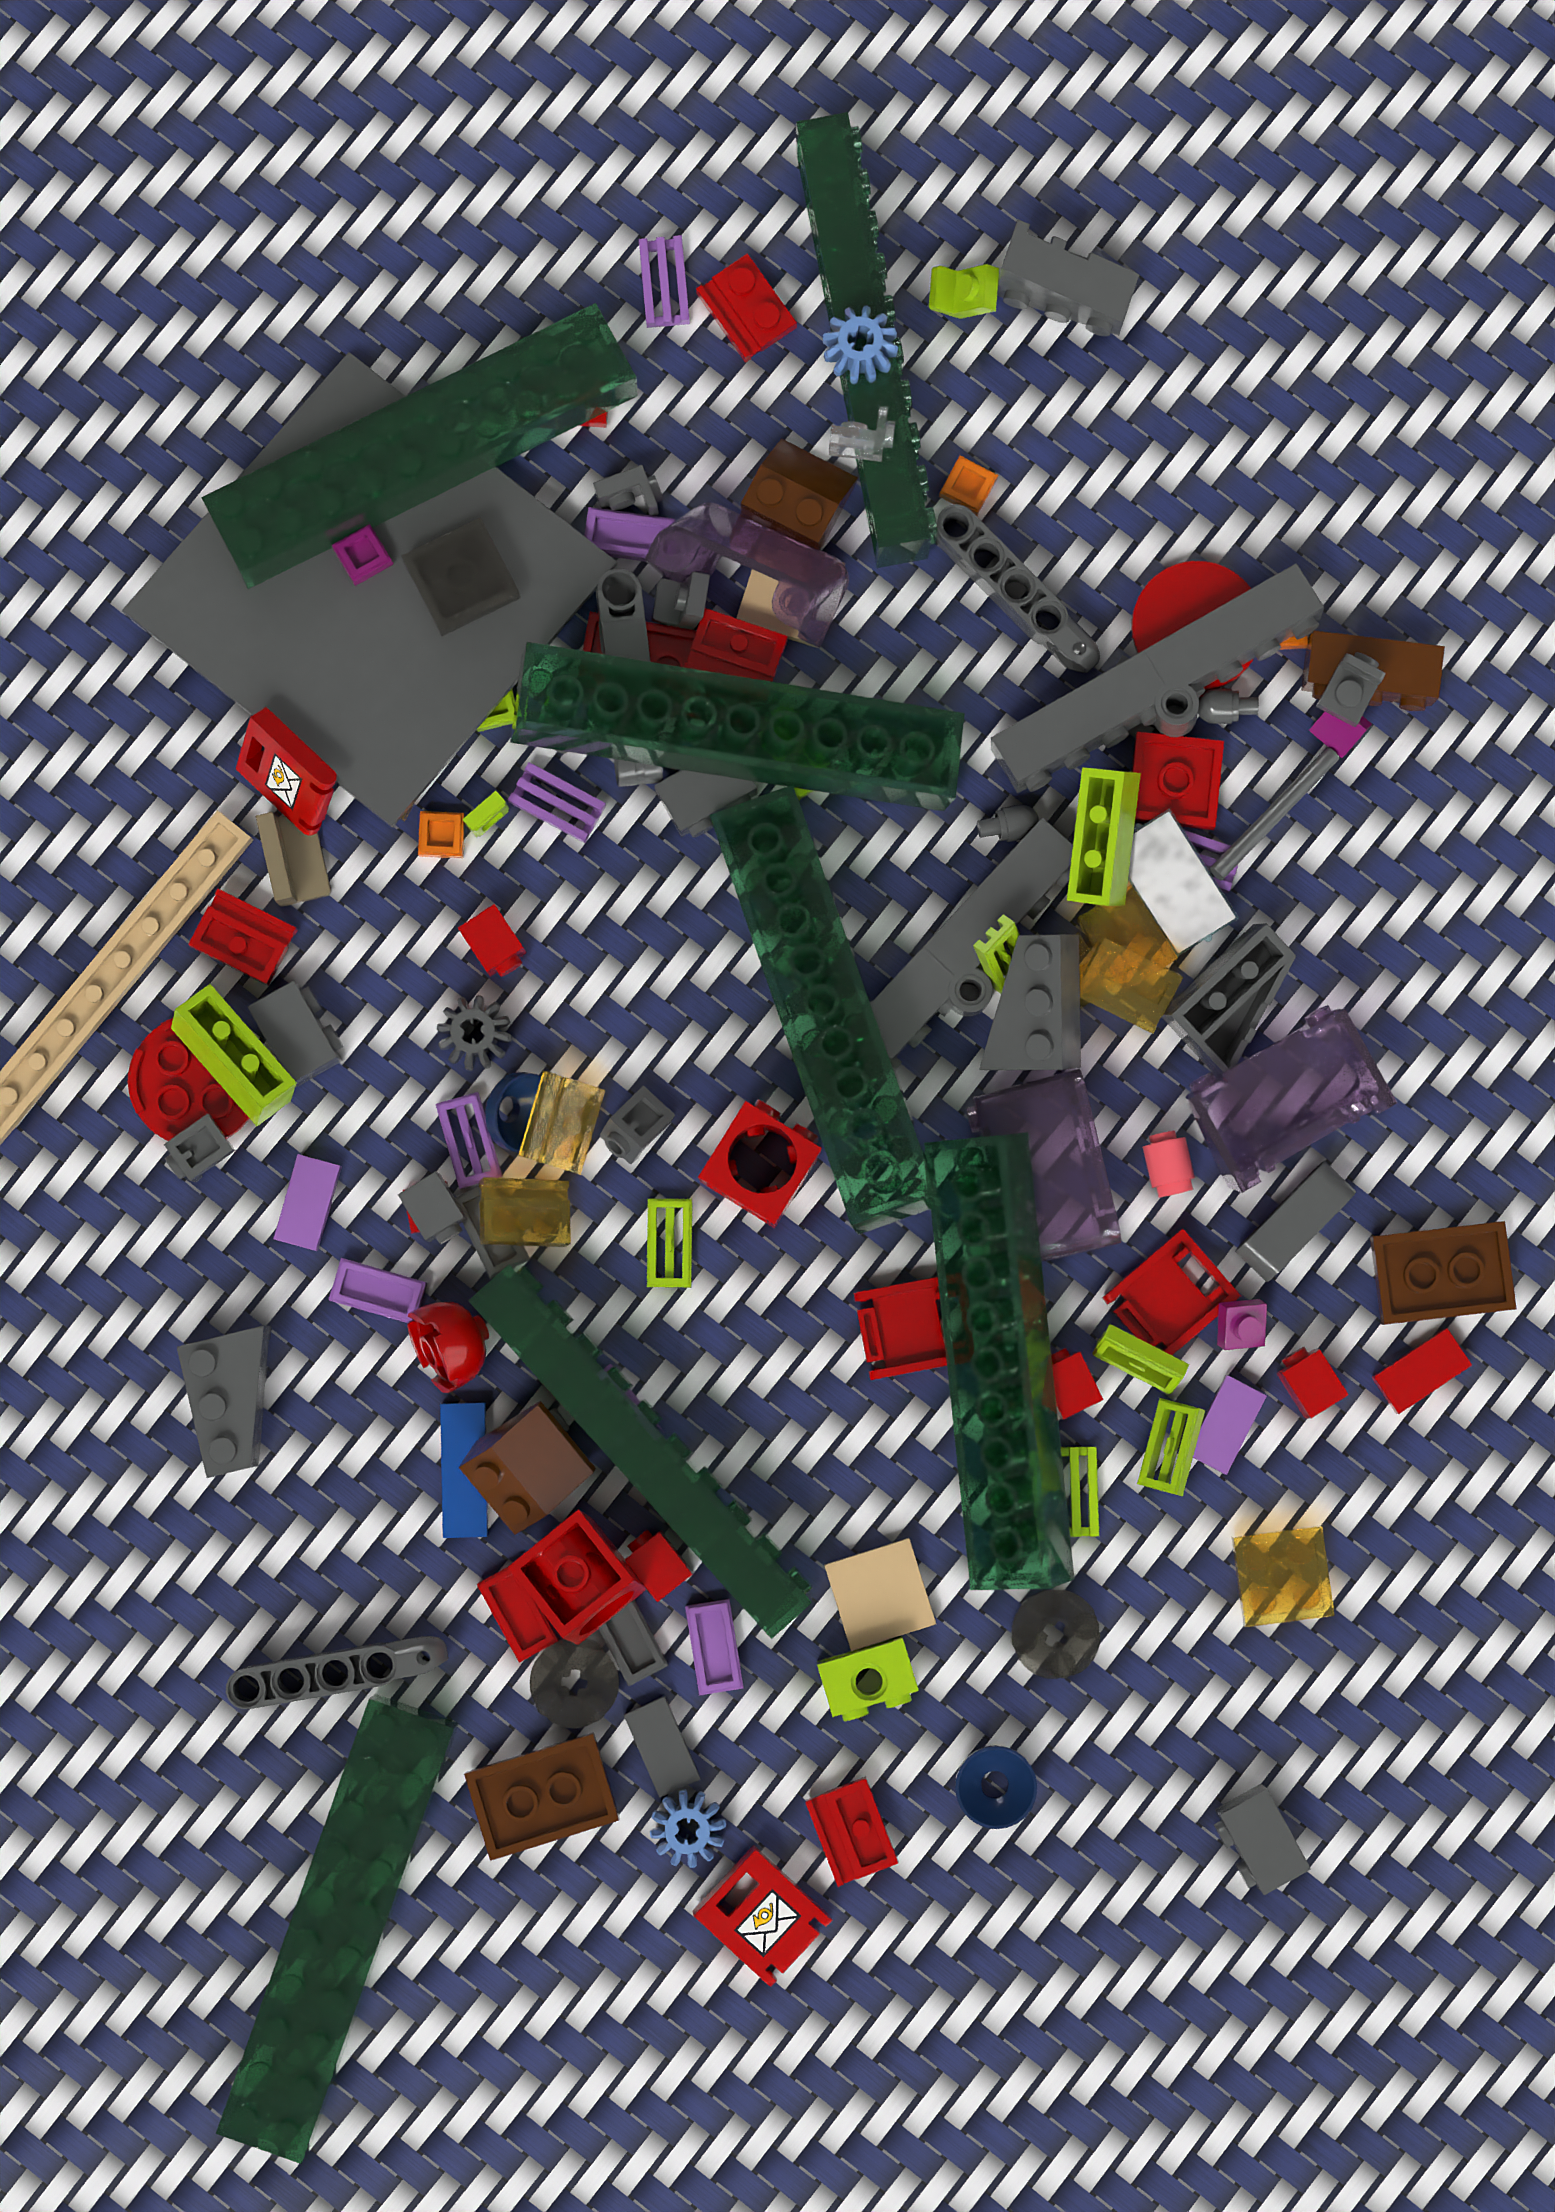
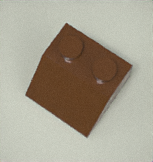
(798, 494)
(526, 1467)

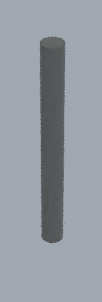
(1274, 813)

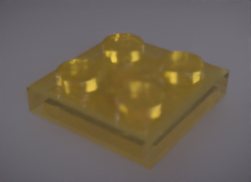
(1282, 1576)

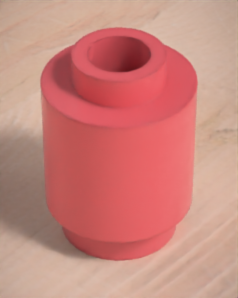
(1169, 1164)

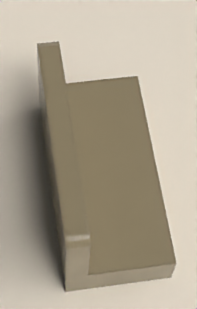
(292, 861)

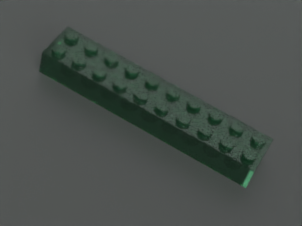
(855, 278)
(421, 445)
(737, 727)
(825, 1011)
(999, 1363)
(642, 1450)
(337, 1928)

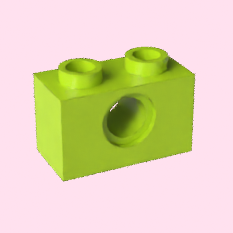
(840, 1674)

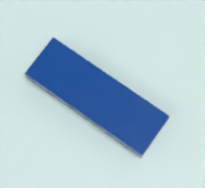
(462, 1505)

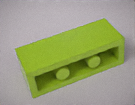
(1103, 836)
(233, 1055)

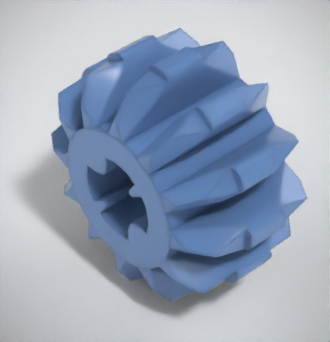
(874, 353)
(703, 1829)

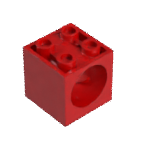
(720, 1170)
(577, 1577)

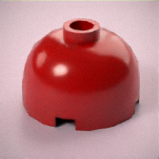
(450, 1342)

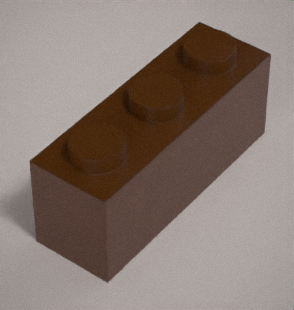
(1410, 667)

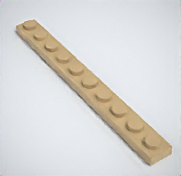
(117, 967)

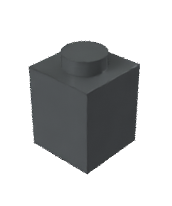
(433, 1208)

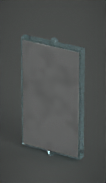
(1176, 884)

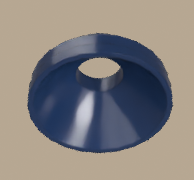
(522, 1090)
(1002, 1810)

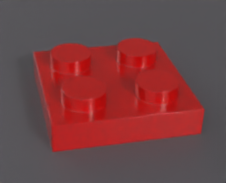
(1178, 776)

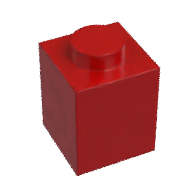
(493, 942)
(1311, 1381)
(1073, 1384)
(657, 1564)

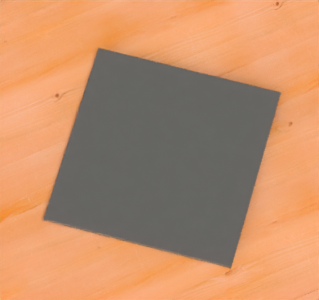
(364, 663)

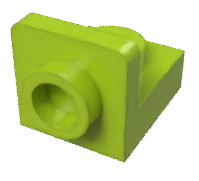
(964, 291)

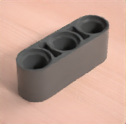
(1295, 1221)

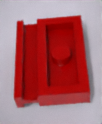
(746, 308)
(735, 647)
(243, 937)
(851, 1831)

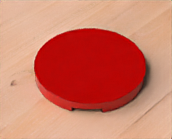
(1181, 597)
(175, 1089)

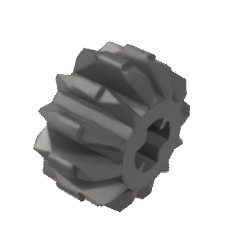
(459, 1036)

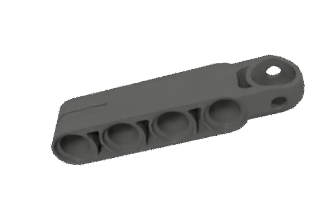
(625, 635)
(1059, 642)
(403, 1653)

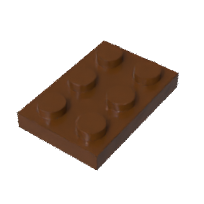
(1443, 1273)
(542, 1796)

